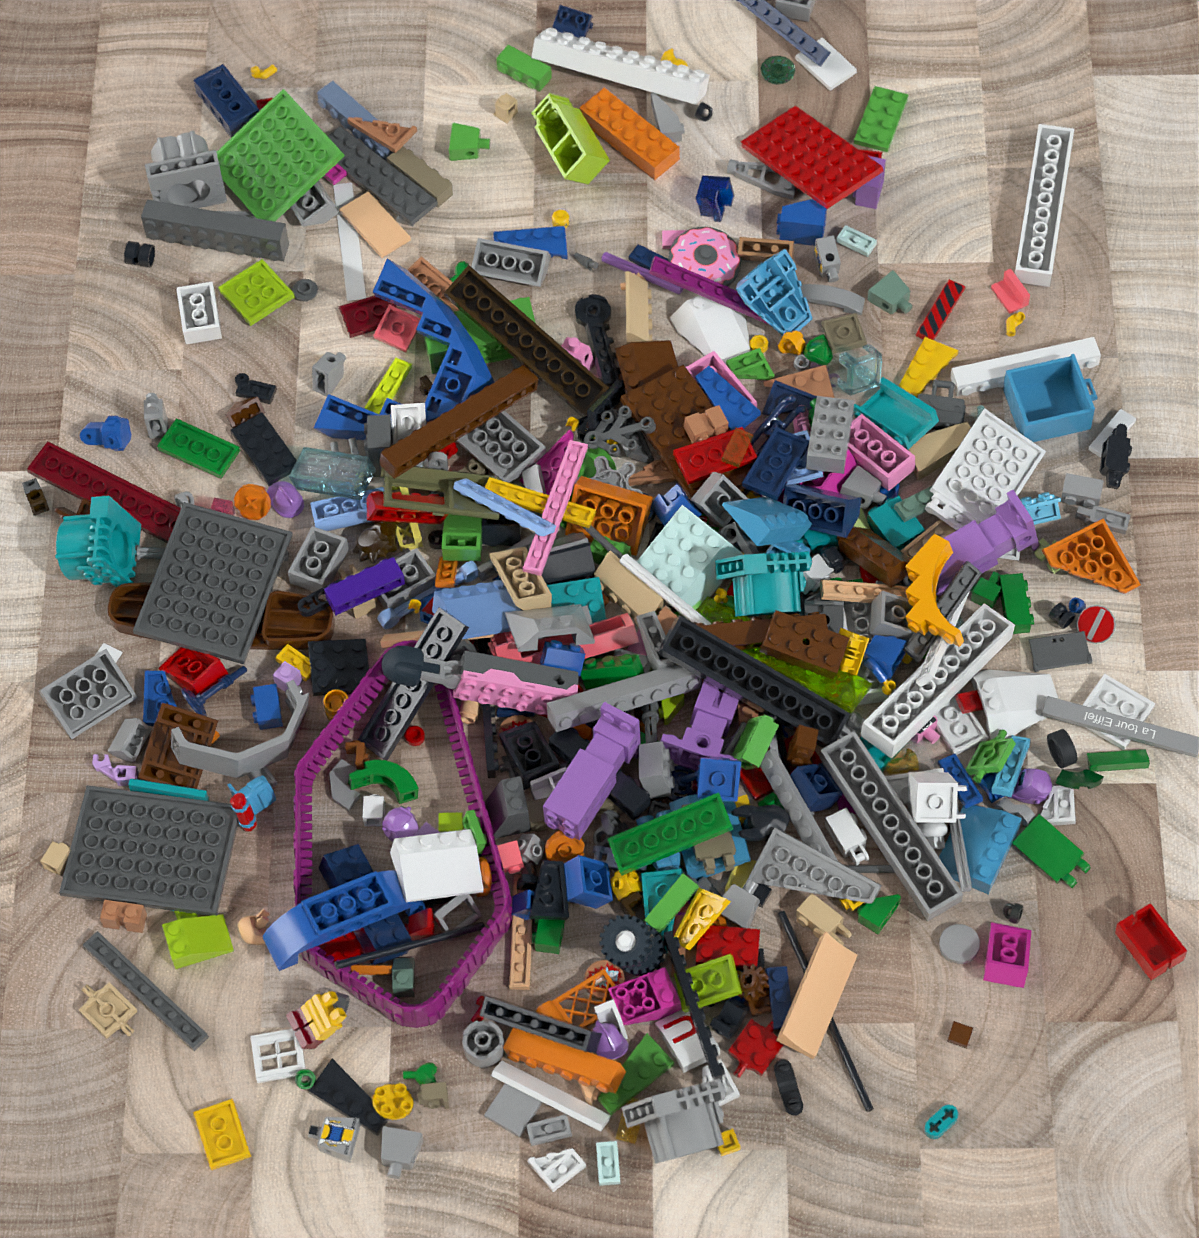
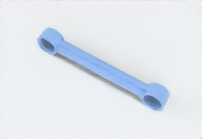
(390, 616)

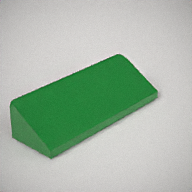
(1118, 760)

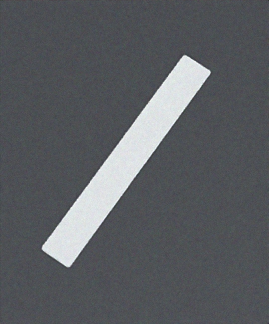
(349, 246)

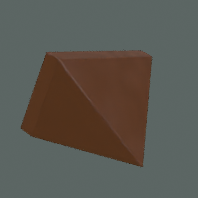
(244, 411)

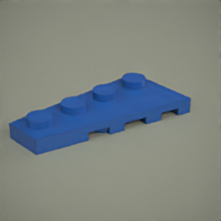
(546, 239)
(735, 406)

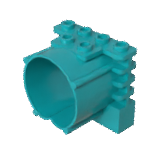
(99, 544)
(766, 581)

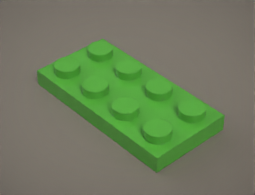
(881, 119)

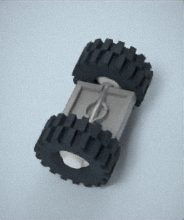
(632, 945)

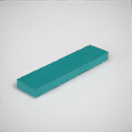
(168, 790)

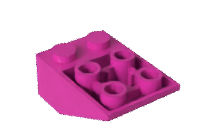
(646, 998)

